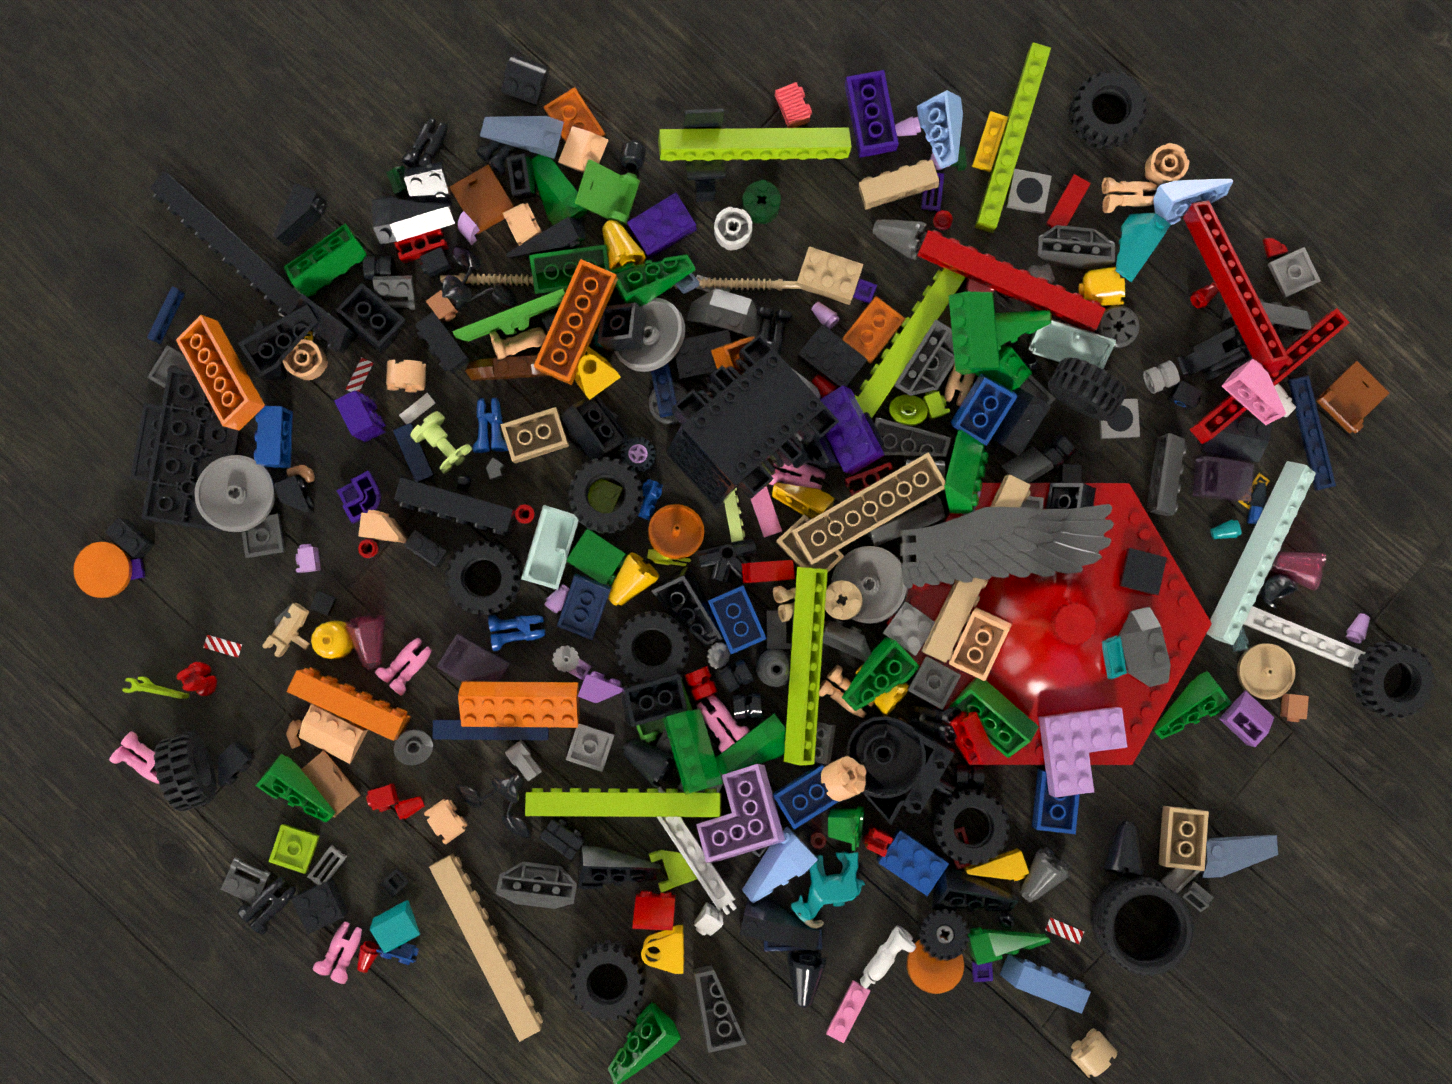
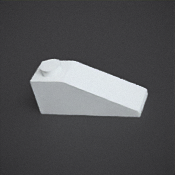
(709, 920)

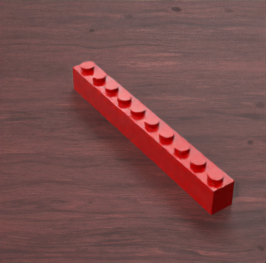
(1011, 281)
(1235, 287)
(1297, 352)

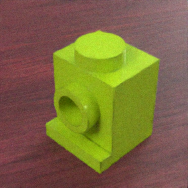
(935, 404)

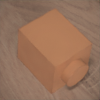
(442, 307)
(1294, 707)

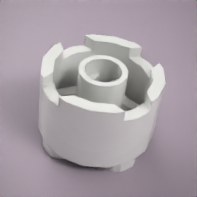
(737, 218)

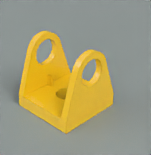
(594, 373)
(671, 950)

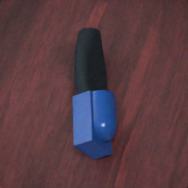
(1257, 503)

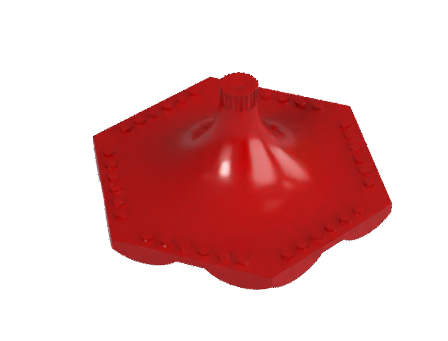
(1058, 625)

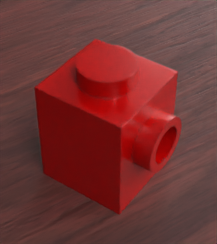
(382, 797)

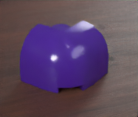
(360, 496)

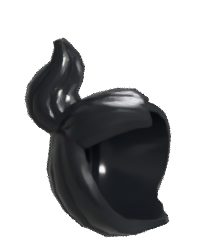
(1277, 587)

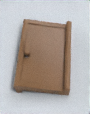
(334, 790)

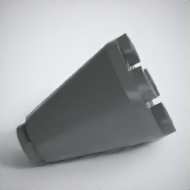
(901, 235)
(765, 666)
(1044, 874)

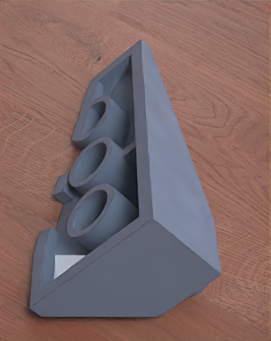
(529, 133)
(1234, 853)

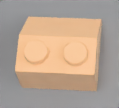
(581, 147)

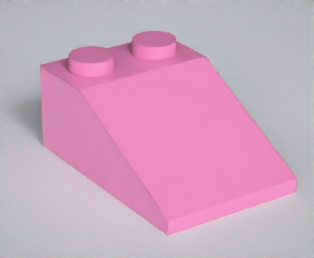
(1255, 391)

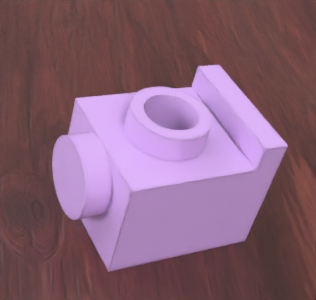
(308, 559)

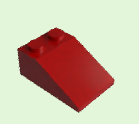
(654, 911)

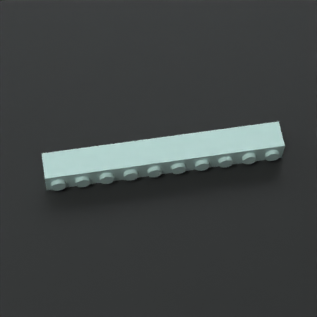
(1260, 552)

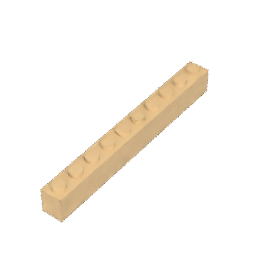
(963, 595)
(486, 946)

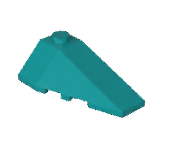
(1138, 240)

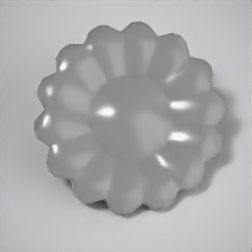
(718, 655)
(565, 658)

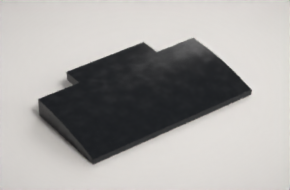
(176, 447)

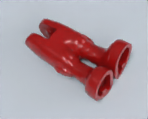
(194, 679)

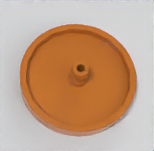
(676, 531)
(102, 569)
(931, 974)

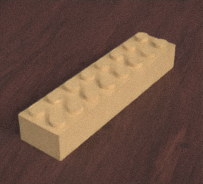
(869, 508)

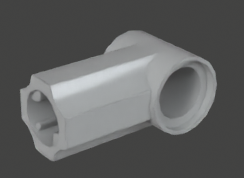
(521, 757)

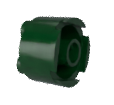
(761, 192)

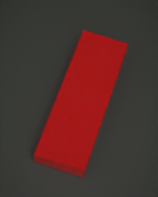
(1068, 202)

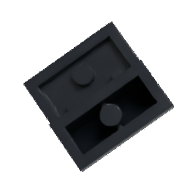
(525, 79)

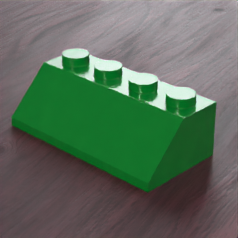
(325, 261)
(555, 269)
(974, 332)
(965, 474)
(1002, 721)
(692, 751)

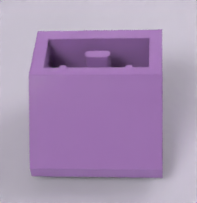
(597, 688)
(1248, 719)

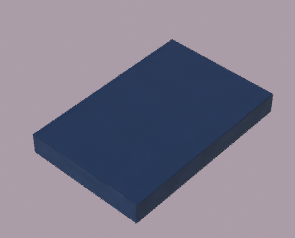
(584, 606)

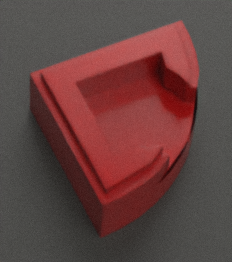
(1274, 247)

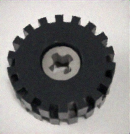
(938, 947)

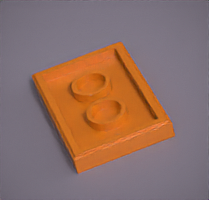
(574, 112)
(873, 329)

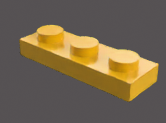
(990, 141)

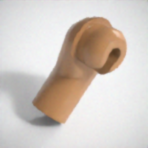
(302, 470)
(292, 732)

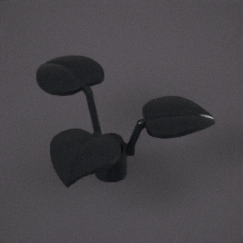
(460, 294)
(507, 787)

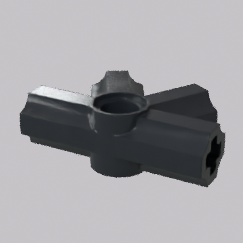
(723, 565)

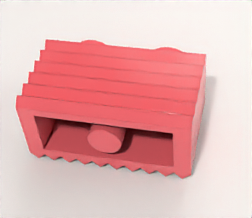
(793, 105)

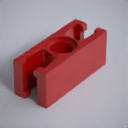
(413, 241)
(873, 472)
(768, 571)
(972, 737)
(877, 840)

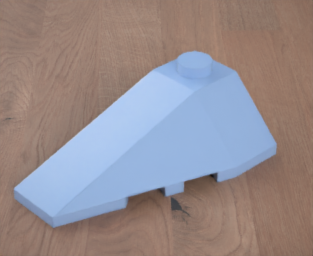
(942, 123)
(1176, 197)
(779, 865)

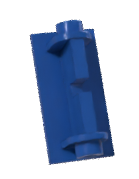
(652, 491)
(404, 954)

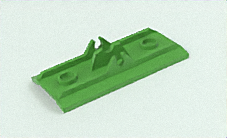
(511, 318)

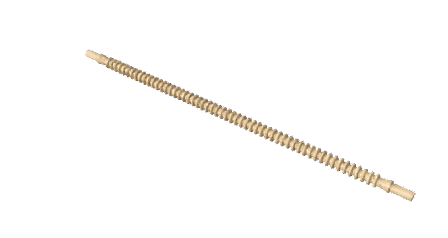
(777, 284)

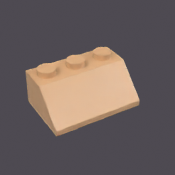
(380, 526)
(332, 733)

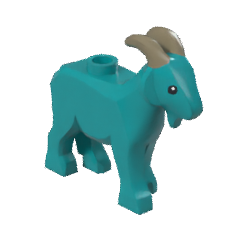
(829, 889)

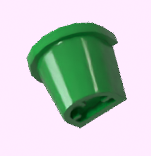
(846, 825)

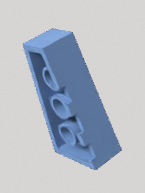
(1044, 983)

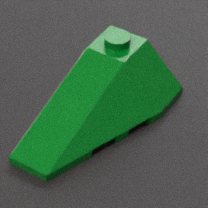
(555, 191)
(757, 746)
(289, 782)
(649, 1040)

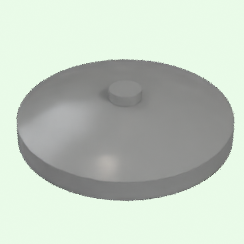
(661, 340)
(234, 493)
(879, 580)

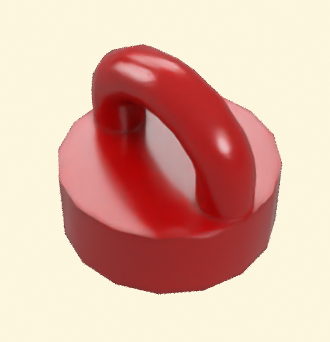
(942, 220)

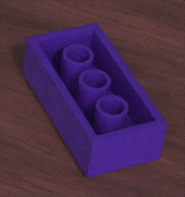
(871, 113)
(852, 436)

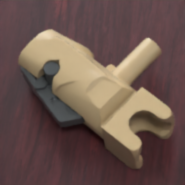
(287, 626)

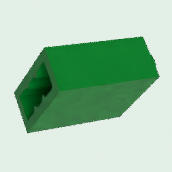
(597, 558)

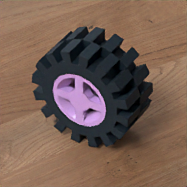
(631, 454)

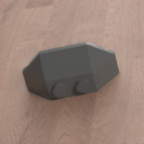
(1075, 248)
(726, 311)
(929, 362)
(846, 639)
(1145, 648)
(537, 885)

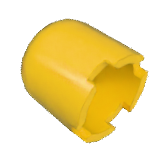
(1103, 286)
(332, 640)

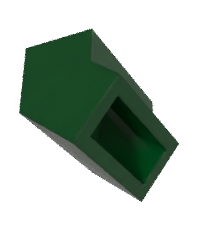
(397, 181)

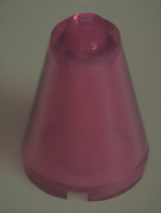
(1301, 567)
(367, 638)

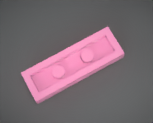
(848, 1011)

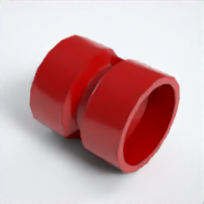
(700, 683)

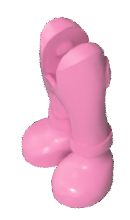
(805, 471)
(403, 657)
(725, 716)
(123, 754)
(339, 973)

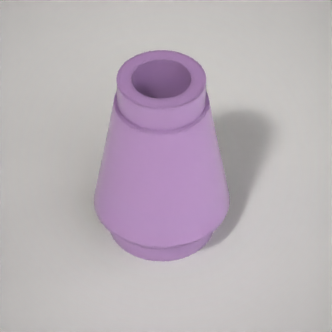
(908, 127)
(825, 315)
(557, 599)
(1358, 629)

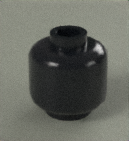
(632, 155)

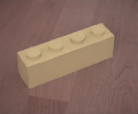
(898, 184)

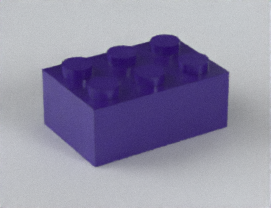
(662, 226)
(360, 416)

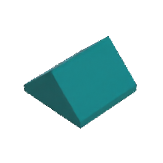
(395, 927)

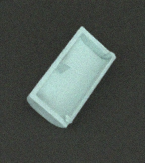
(1064, 341)
(550, 547)

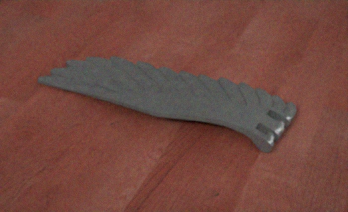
(1005, 543)

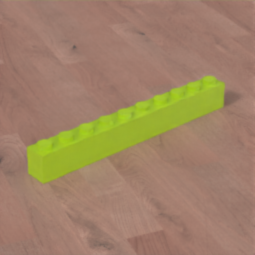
(1012, 137)
(754, 143)
(907, 342)
(805, 665)
(622, 803)

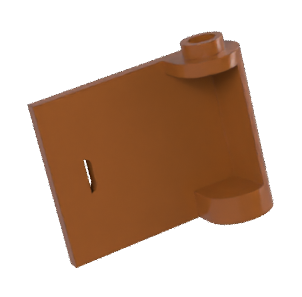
(482, 198)
(1352, 397)

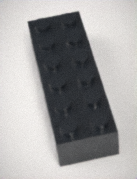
(450, 504)

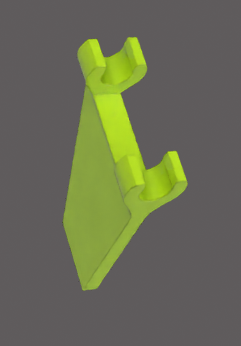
(148, 686)
(676, 868)

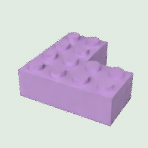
(1067, 745)
(752, 821)

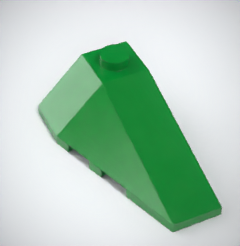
(648, 280)
(1014, 324)
(880, 673)
(1198, 699)
(990, 944)

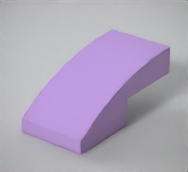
(467, 228)

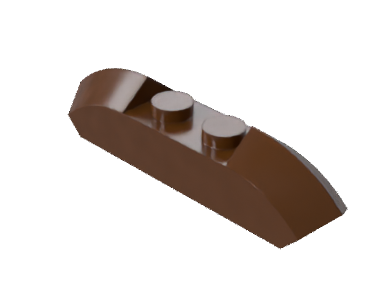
(503, 368)

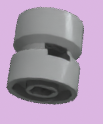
(1163, 376)

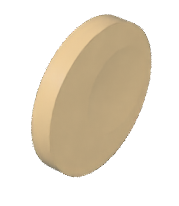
(1266, 671)

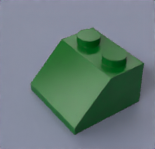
(1012, 369)

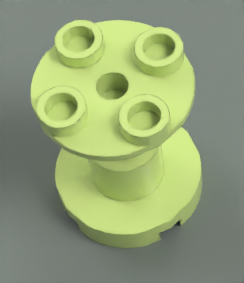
(437, 437)

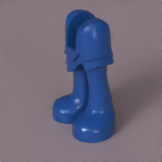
(495, 419)
(521, 622)

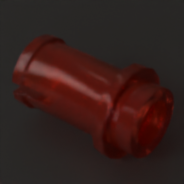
(821, 843)

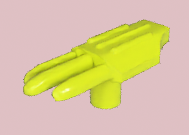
(660, 559)

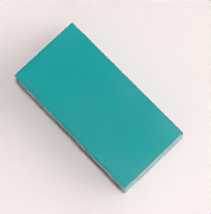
(1114, 657)

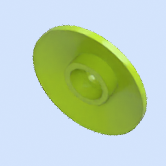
(908, 410)

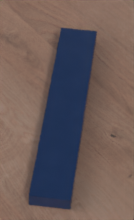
(1311, 432)
(454, 731)

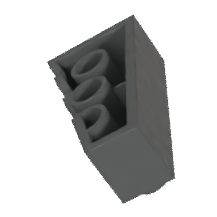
(910, 441)
(717, 1018)

